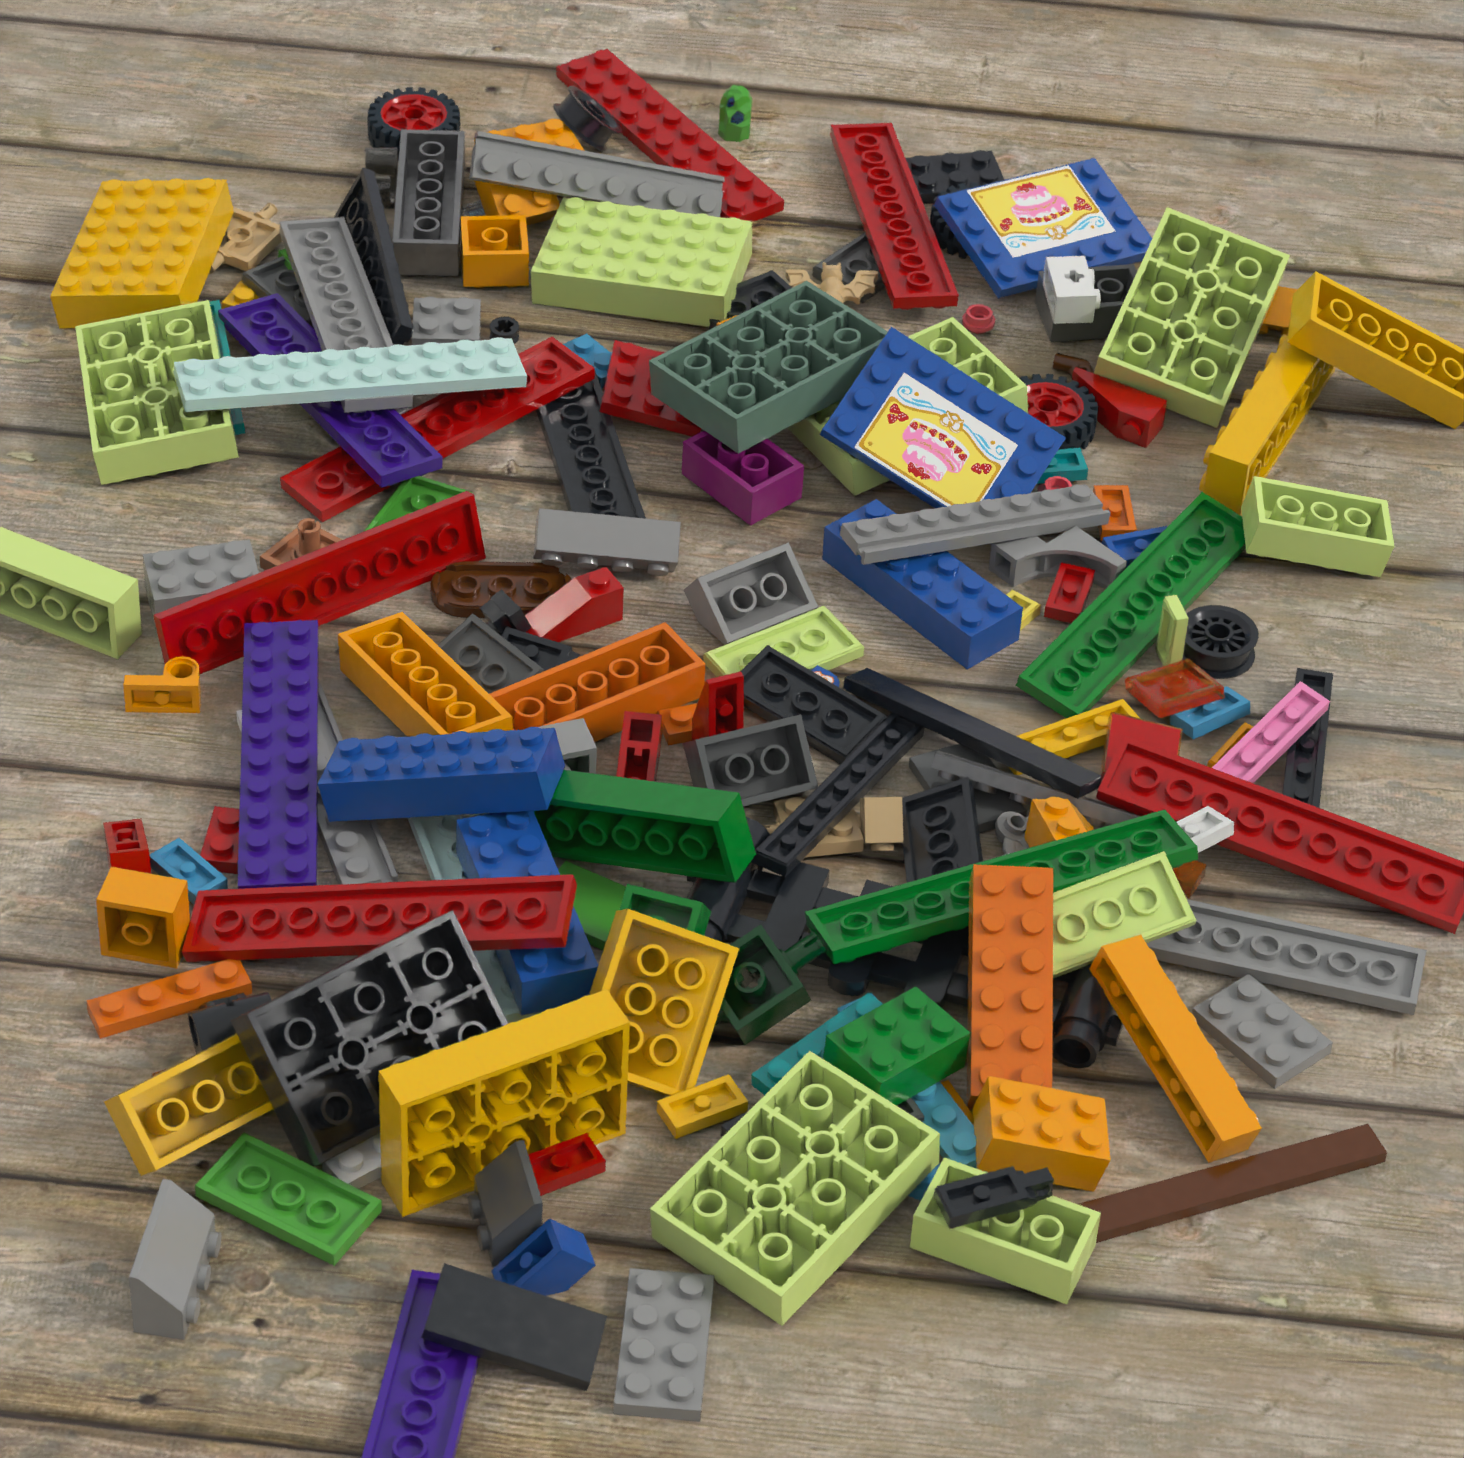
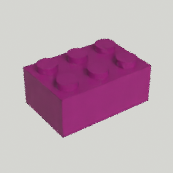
(745, 483)

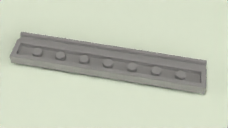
(592, 175)
(973, 524)
(352, 846)

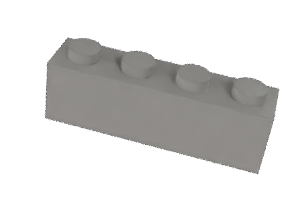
(606, 541)

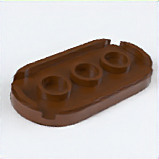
(471, 584)

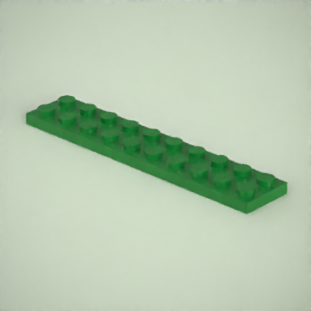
(1127, 614)
(942, 900)

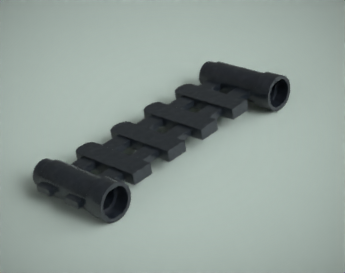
(1080, 1021)

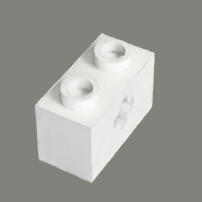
(1070, 289)

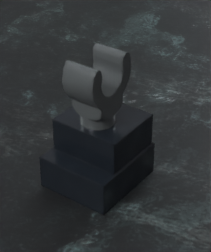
(503, 613)

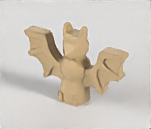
(832, 282)

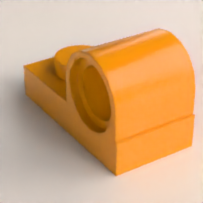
(167, 693)

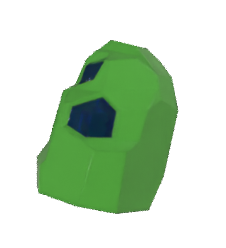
(735, 114)

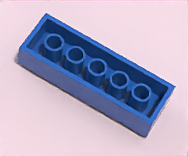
(931, 594)
(442, 774)
(515, 847)

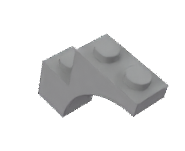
(1033, 558)

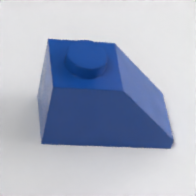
(547, 1260)

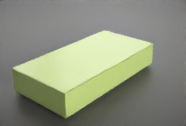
(1172, 631)

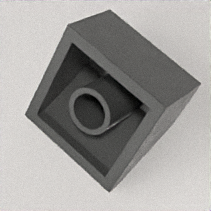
(506, 1202)

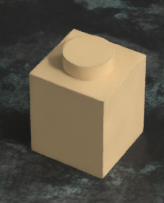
(881, 822)

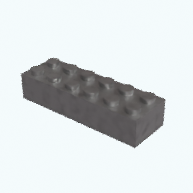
(429, 202)

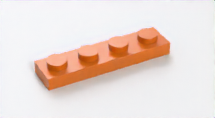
(167, 997)

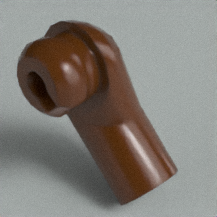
(1068, 363)

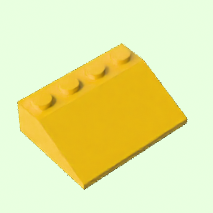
(670, 993)

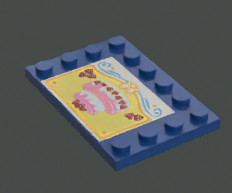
(1040, 215)
(938, 429)

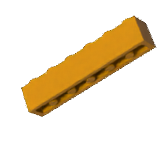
(1175, 1048)

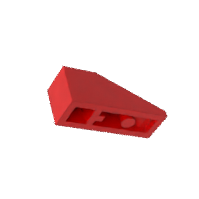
(1123, 409)
(579, 607)
(719, 706)
(640, 746)
(127, 845)

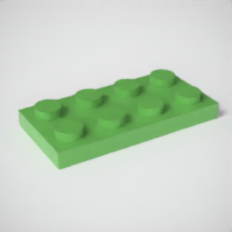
(288, 1198)

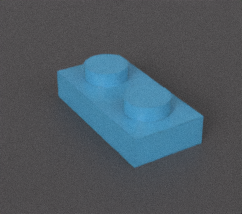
(592, 353)
(1211, 716)
(184, 863)

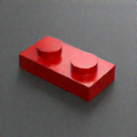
(1069, 592)
(222, 840)
(566, 1163)

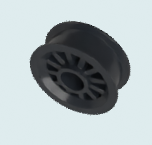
(587, 118)
(1220, 641)

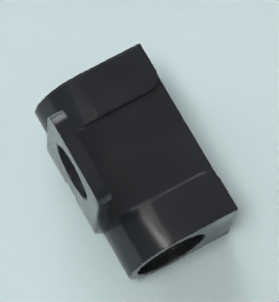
(213, 1019)

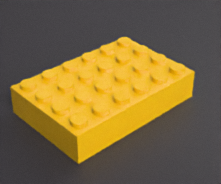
(142, 249)
(520, 1082)

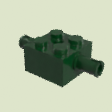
(777, 989)

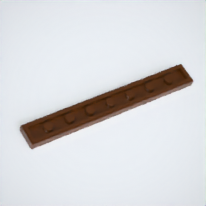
(1236, 1181)

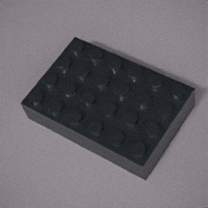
(331, 1036)

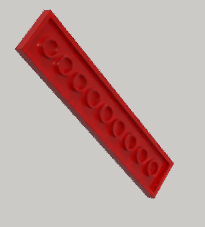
(667, 133)
(893, 216)
(447, 423)
(325, 581)
(1292, 834)
(362, 916)

